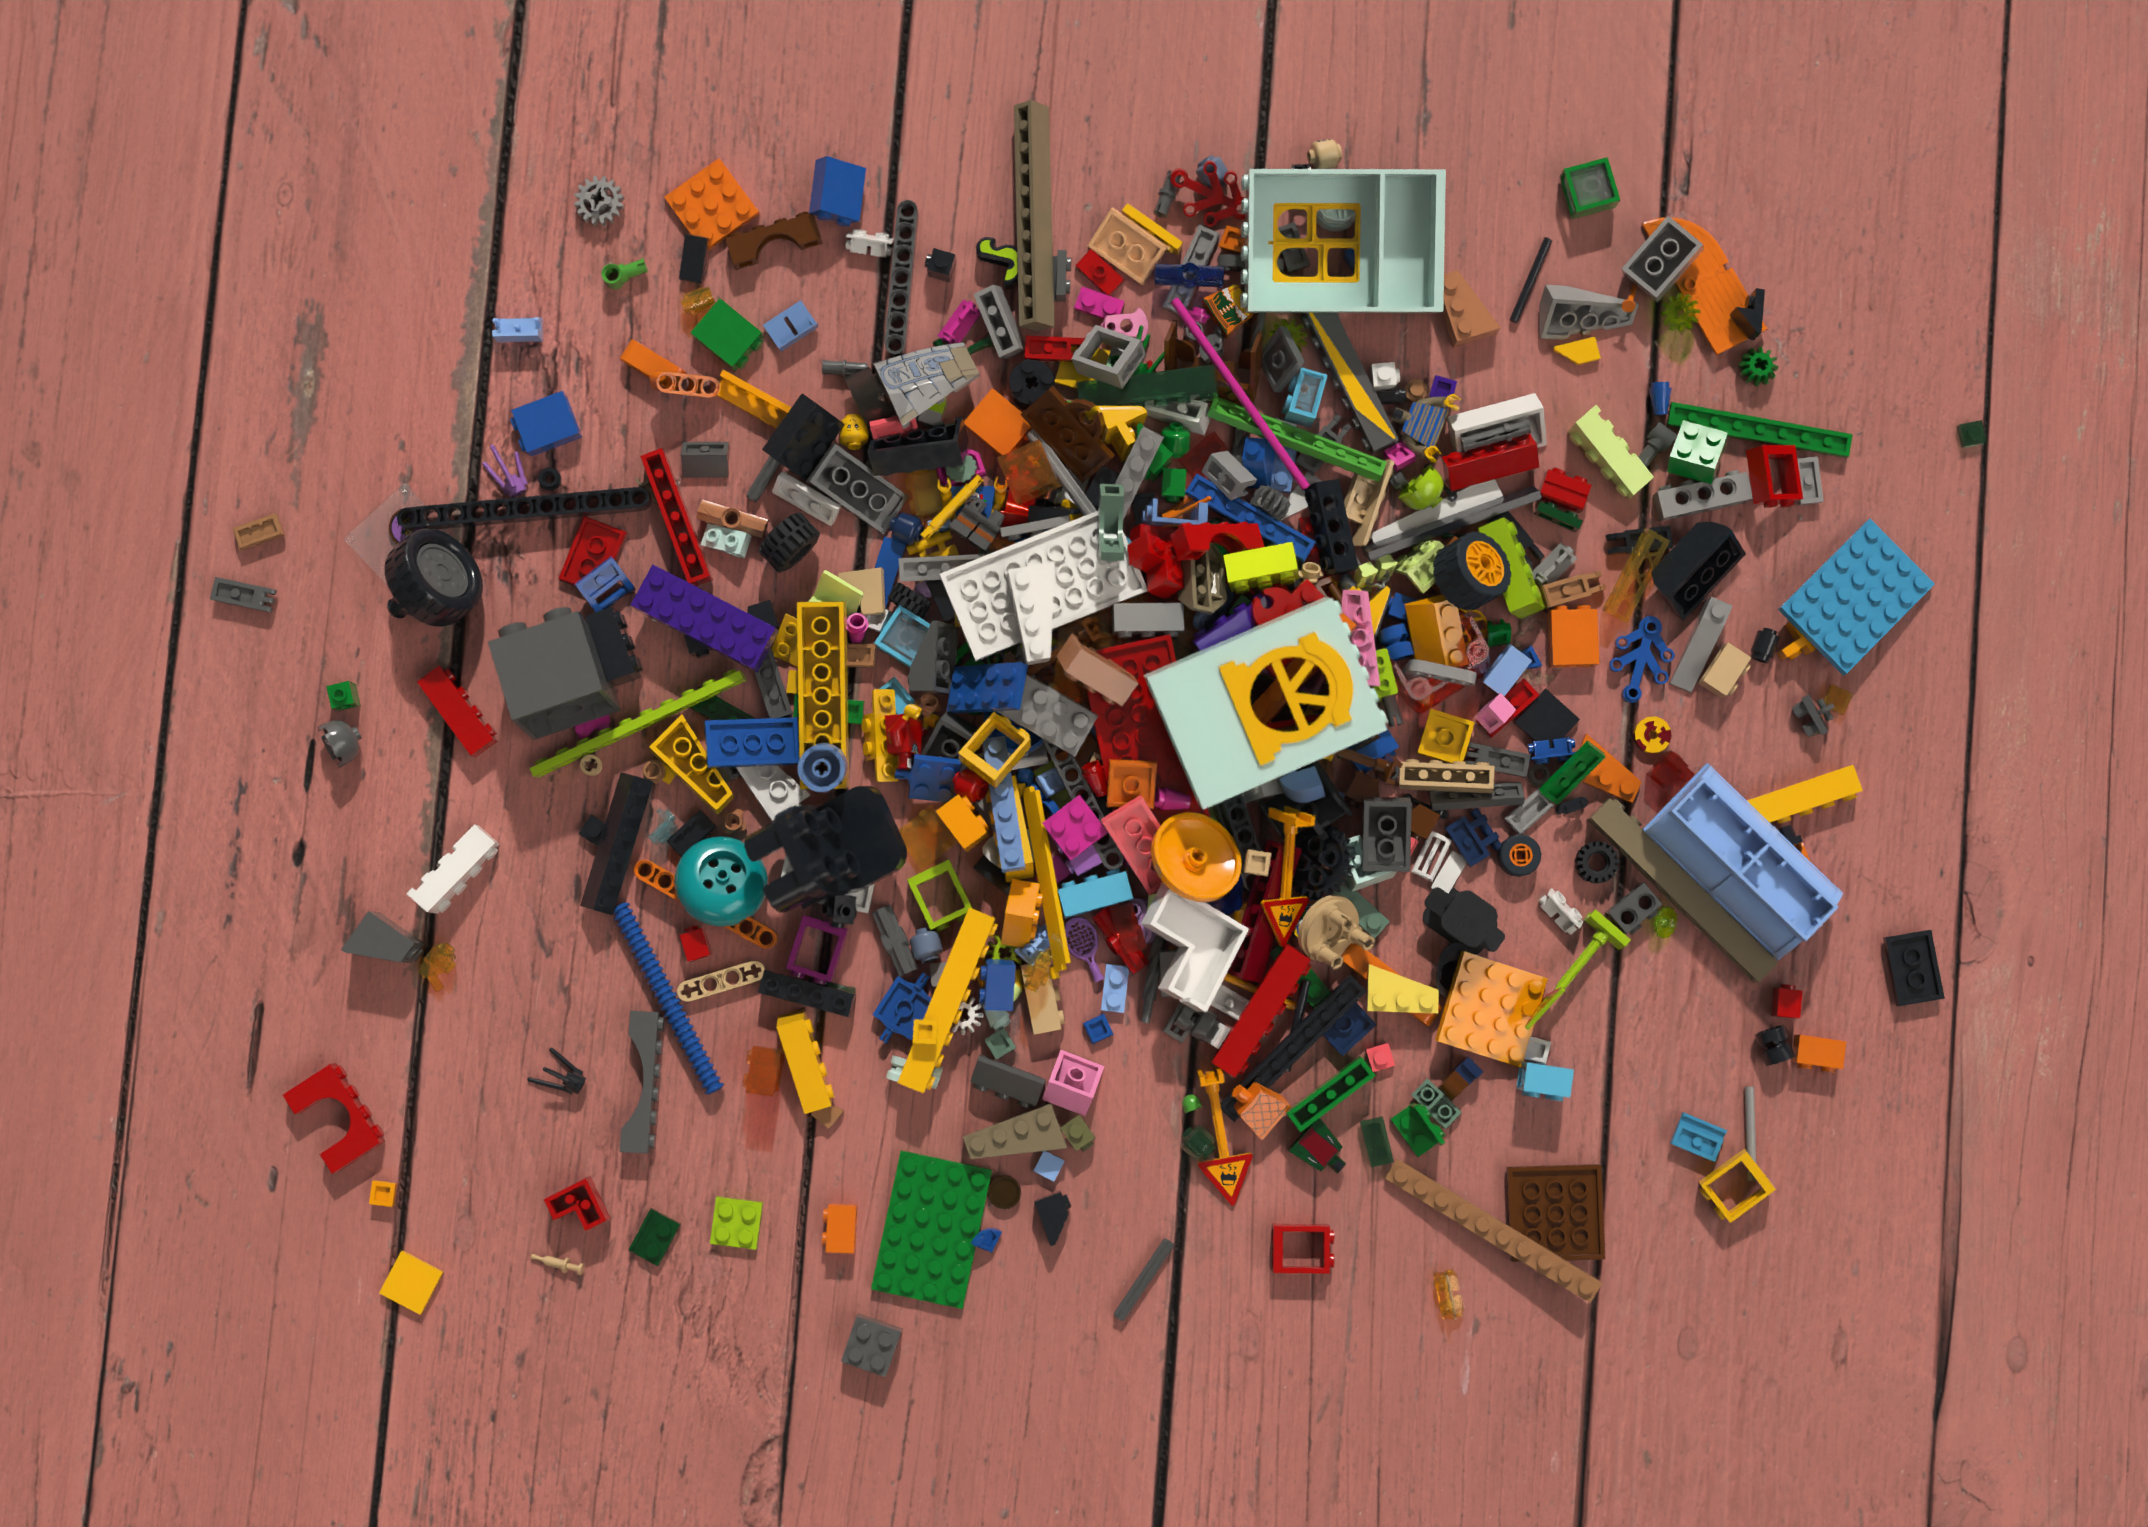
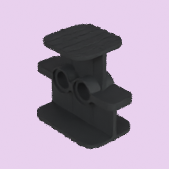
(1324, 809)
(1463, 919)

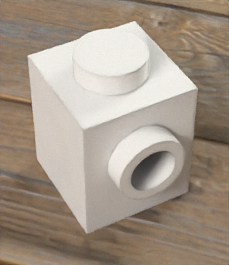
(1384, 376)

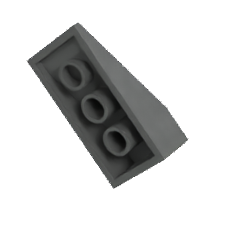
(856, 488)

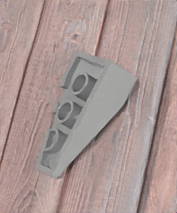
(1575, 311)

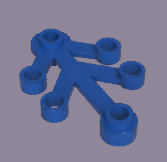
(1642, 655)

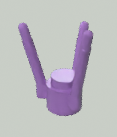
(513, 485)

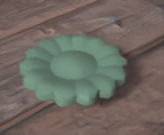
(962, 472)

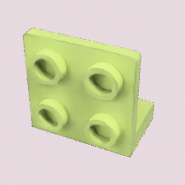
(1419, 564)
(835, 589)

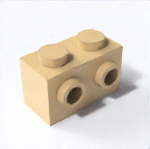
(1725, 671)

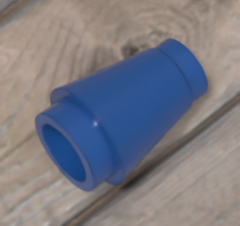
(1660, 397)

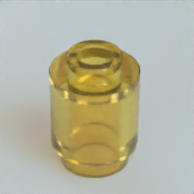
(697, 300)

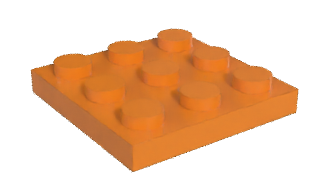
(712, 204)

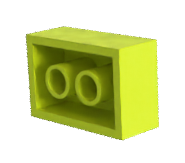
(1261, 567)

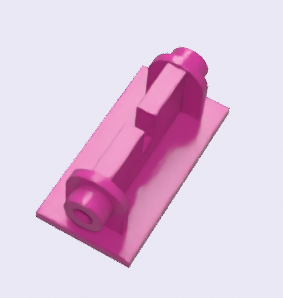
(960, 322)

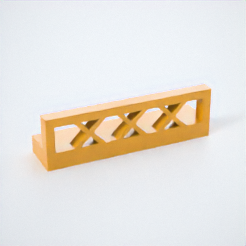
(752, 400)

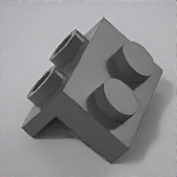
(1061, 264)

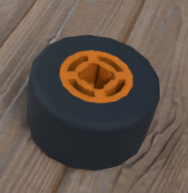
(1511, 855)

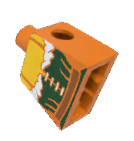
(1226, 310)

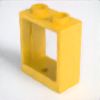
(979, 766)
(1766, 1189)

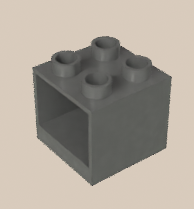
(552, 674)

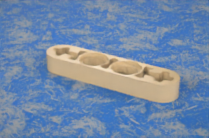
(722, 984)

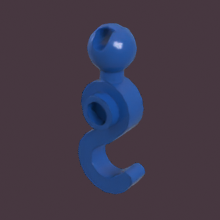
(1026, 775)

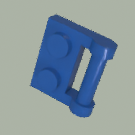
(602, 579)

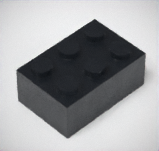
(803, 436)
(614, 646)

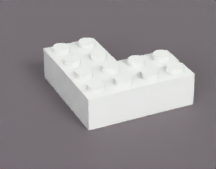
(1205, 944)

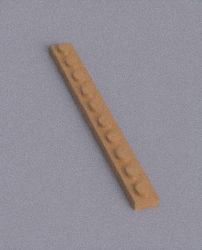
(1493, 1230)

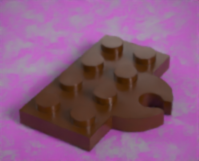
(1070, 432)

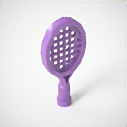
(1094, 969)

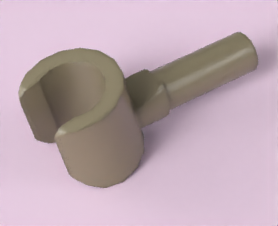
(648, 487)

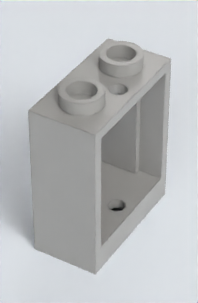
(1122, 369)

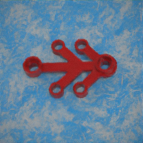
(1214, 195)

